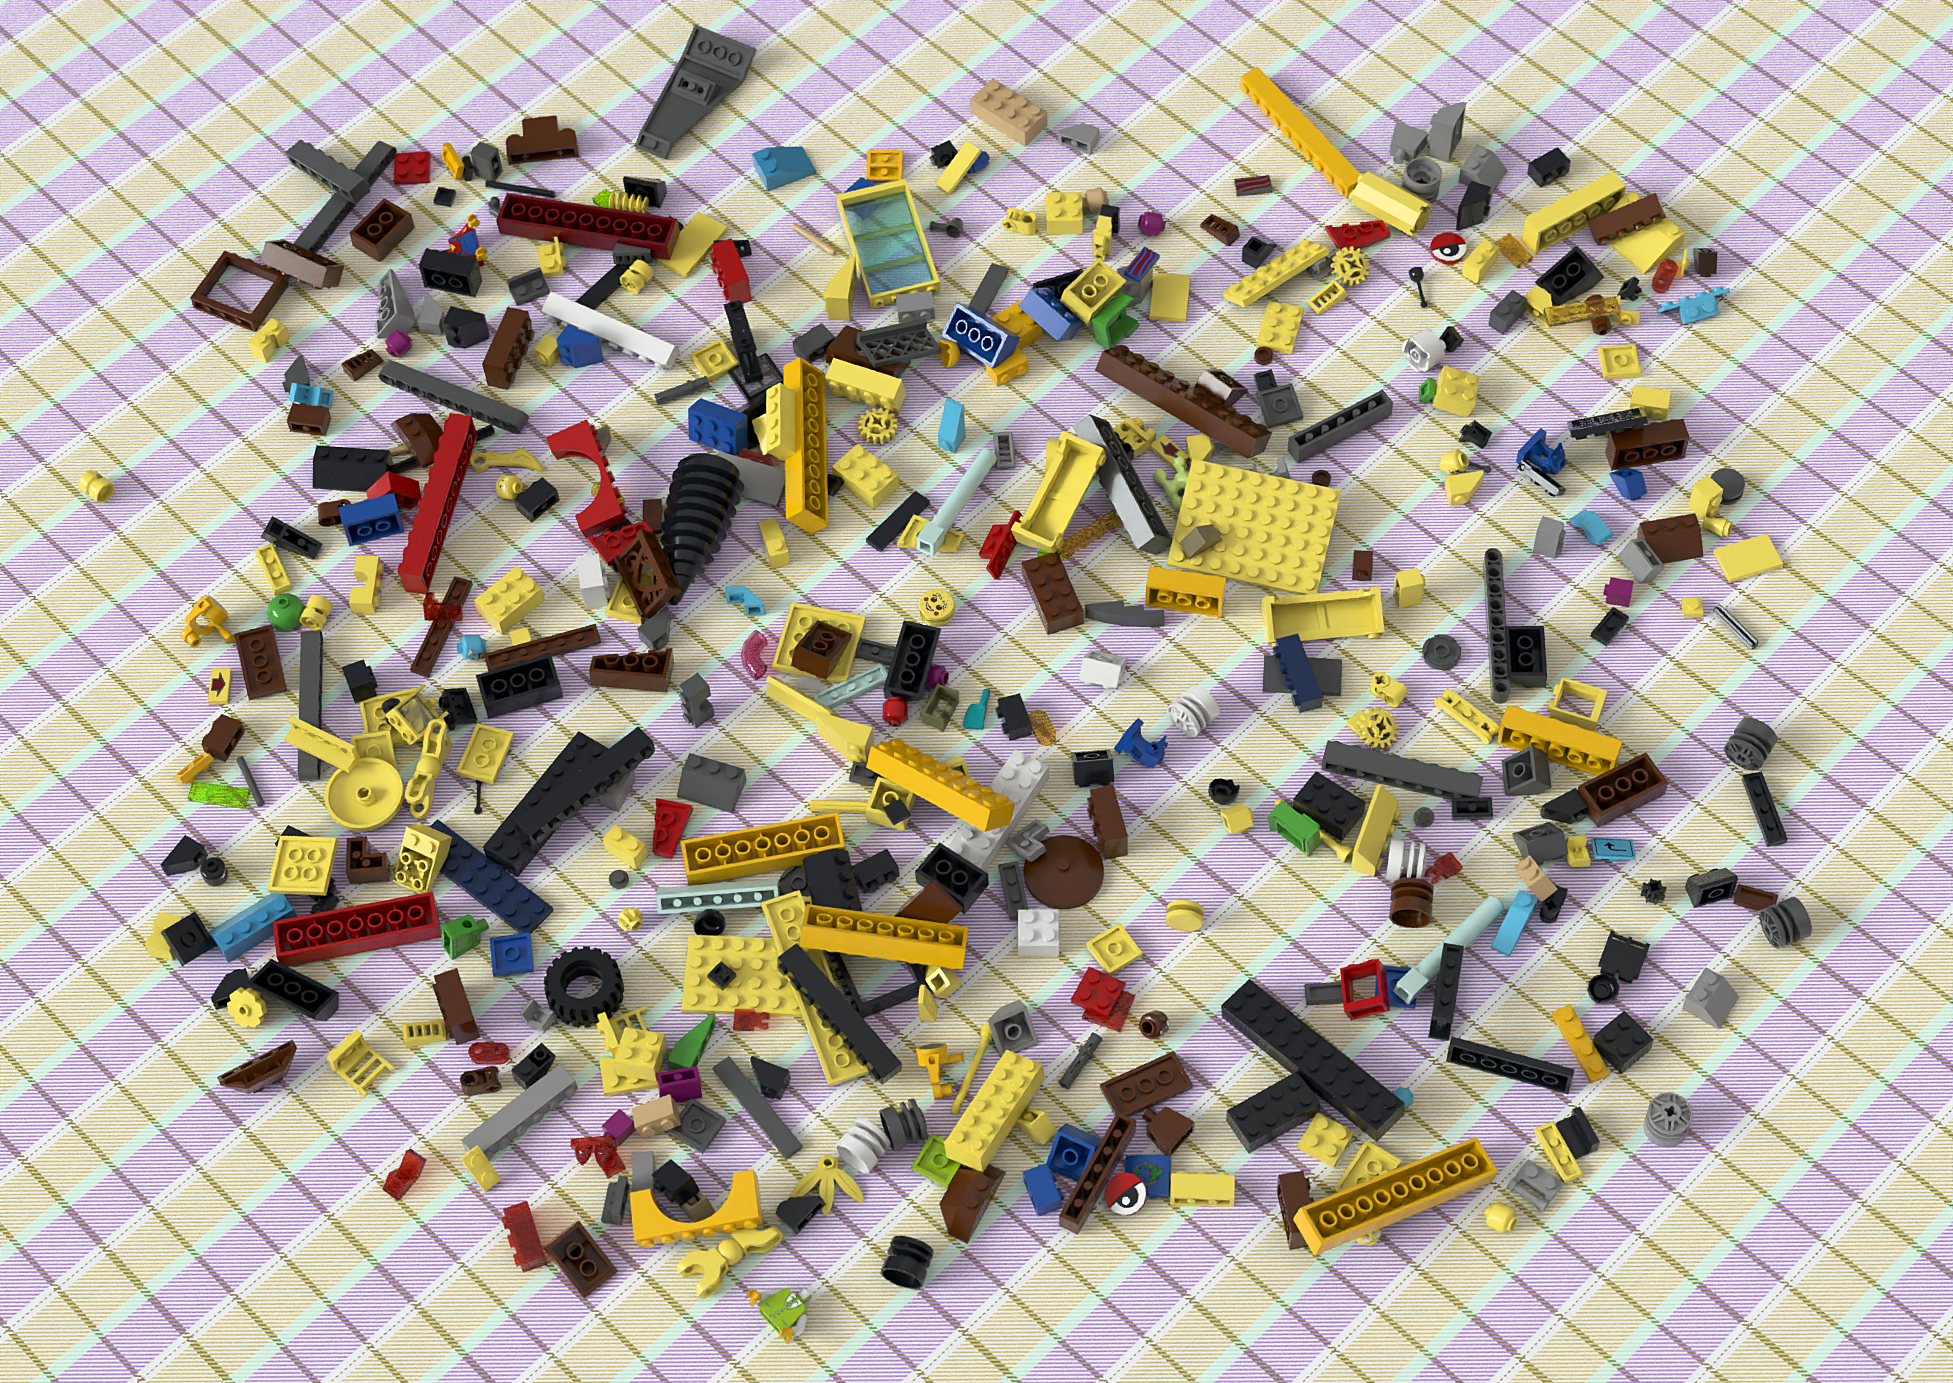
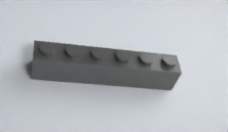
(328, 171)
(1340, 426)

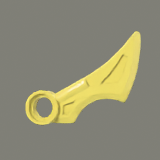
(517, 458)

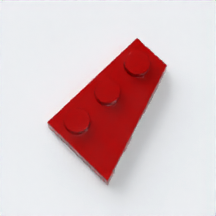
(1358, 235)
(614, 543)

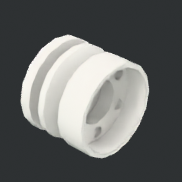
(1193, 710)
(1405, 861)
(862, 1145)

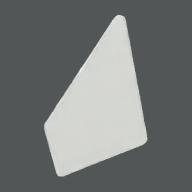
(809, 683)

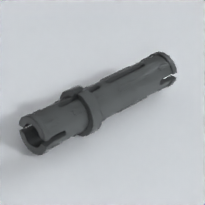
(681, 390)
(1093, 1042)

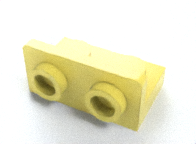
(551, 259)

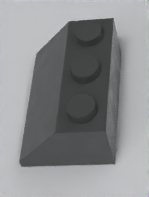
(711, 783)

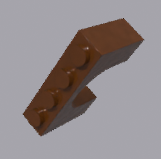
(845, 349)

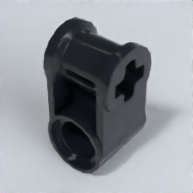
(1552, 905)

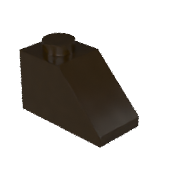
(1705, 261)

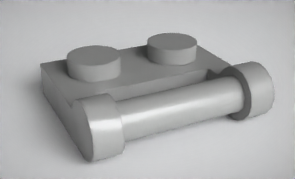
(1539, 1181)

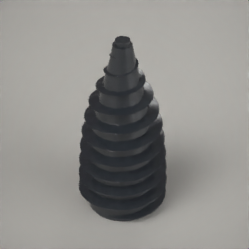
(697, 514)

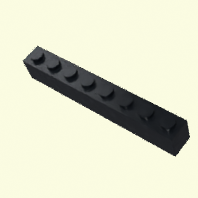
(585, 786)
(839, 1014)

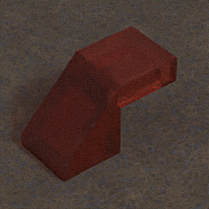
(403, 1178)

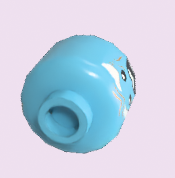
(471, 647)

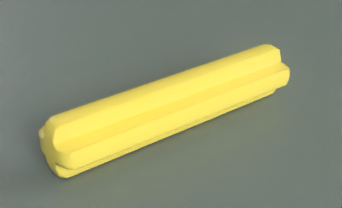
(838, 806)

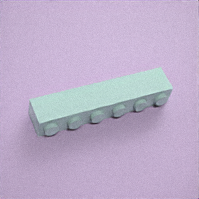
(716, 896)

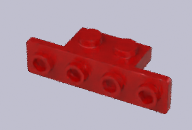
(999, 546)

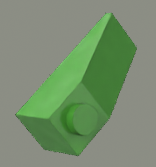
(691, 1047)

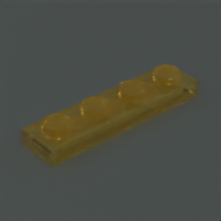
(1582, 311)
(1088, 534)

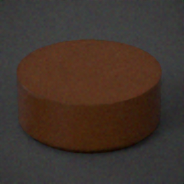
(1263, 356)
(1321, 478)

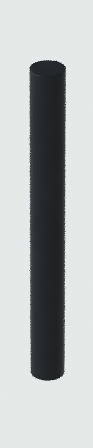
(521, 189)

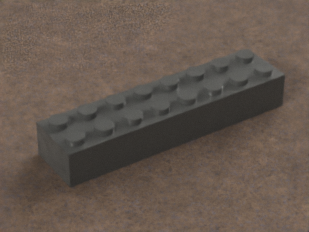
(1125, 488)

